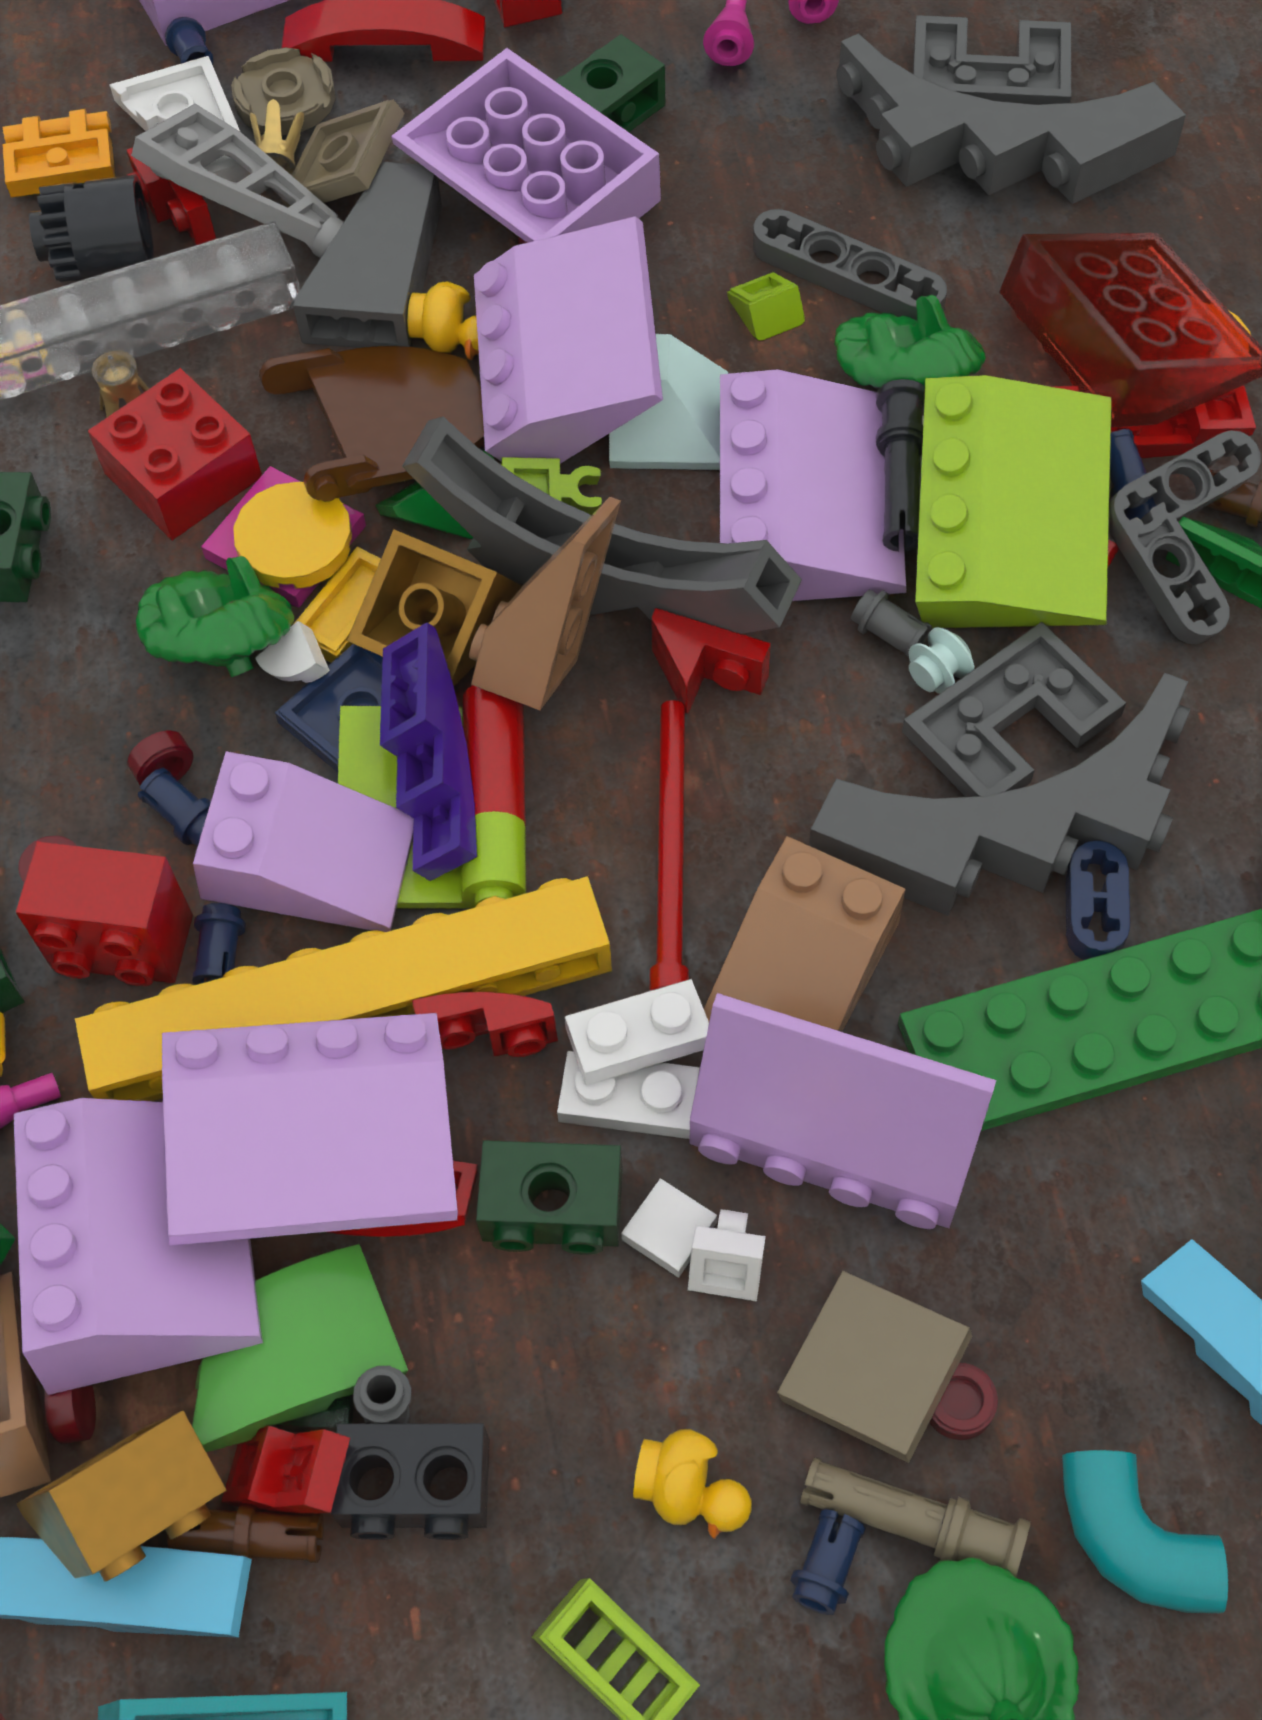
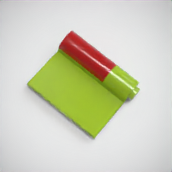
(497, 769)

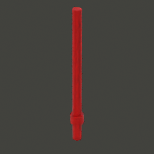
(668, 964)

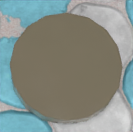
(291, 80)

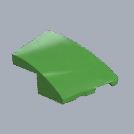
(318, 1337)

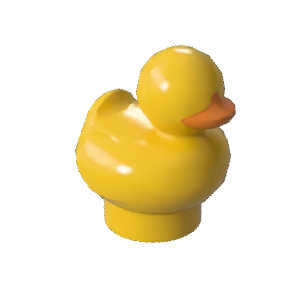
(440, 317)
(675, 1480)

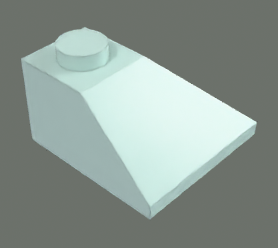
(684, 425)

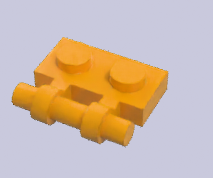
(57, 151)

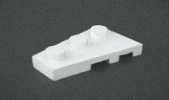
(168, 91)

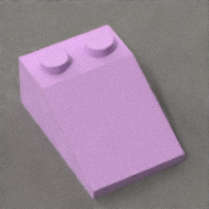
(301, 846)

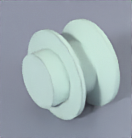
(937, 665)

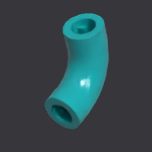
(1132, 1551)

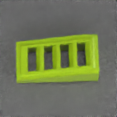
(587, 1596)

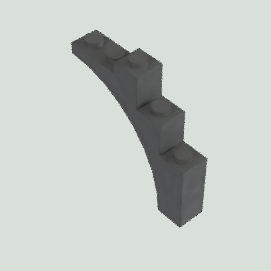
(999, 142)
(521, 527)
(1021, 833)

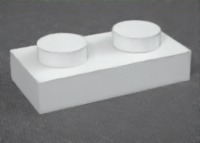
(637, 1031)
(641, 1101)

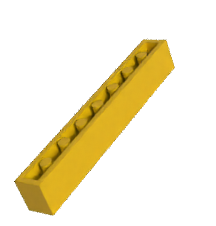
(496, 947)

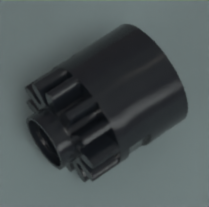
(92, 227)

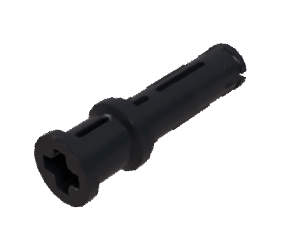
(901, 445)

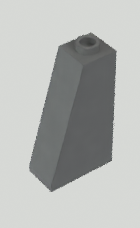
(373, 263)

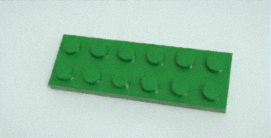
(1103, 1020)

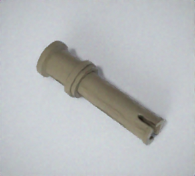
(950, 1529)

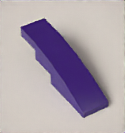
(428, 737)

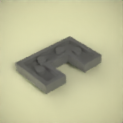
(1034, 76)
(965, 720)

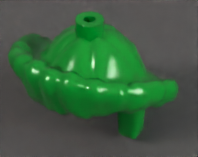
(894, 348)
(212, 617)
(979, 1648)

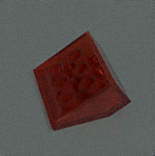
(1129, 322)

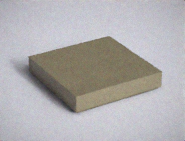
(347, 151)
(875, 1365)

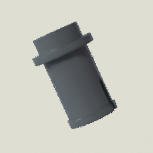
(889, 621)
(390, 1387)

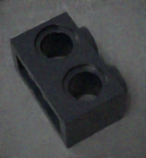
(415, 1457)

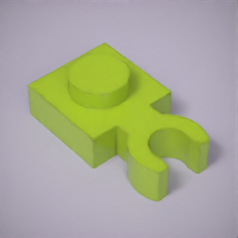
(546, 476)

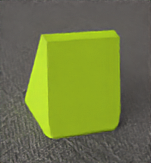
(768, 305)

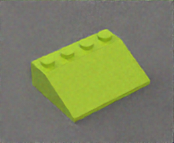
(1013, 504)

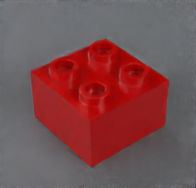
(176, 453)
(105, 913)

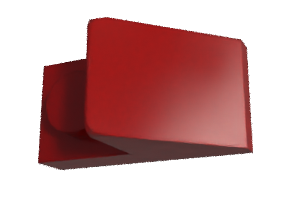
(698, 650)

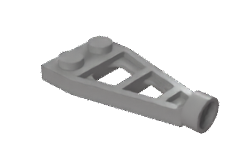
(196, 138)

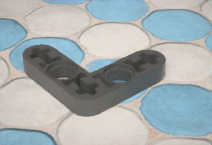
(1162, 531)

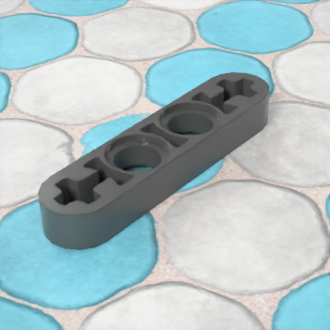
(790, 240)

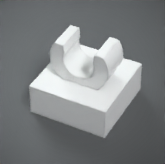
(726, 1258)

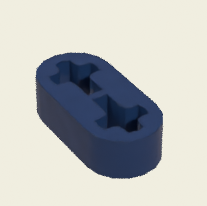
(1084, 901)

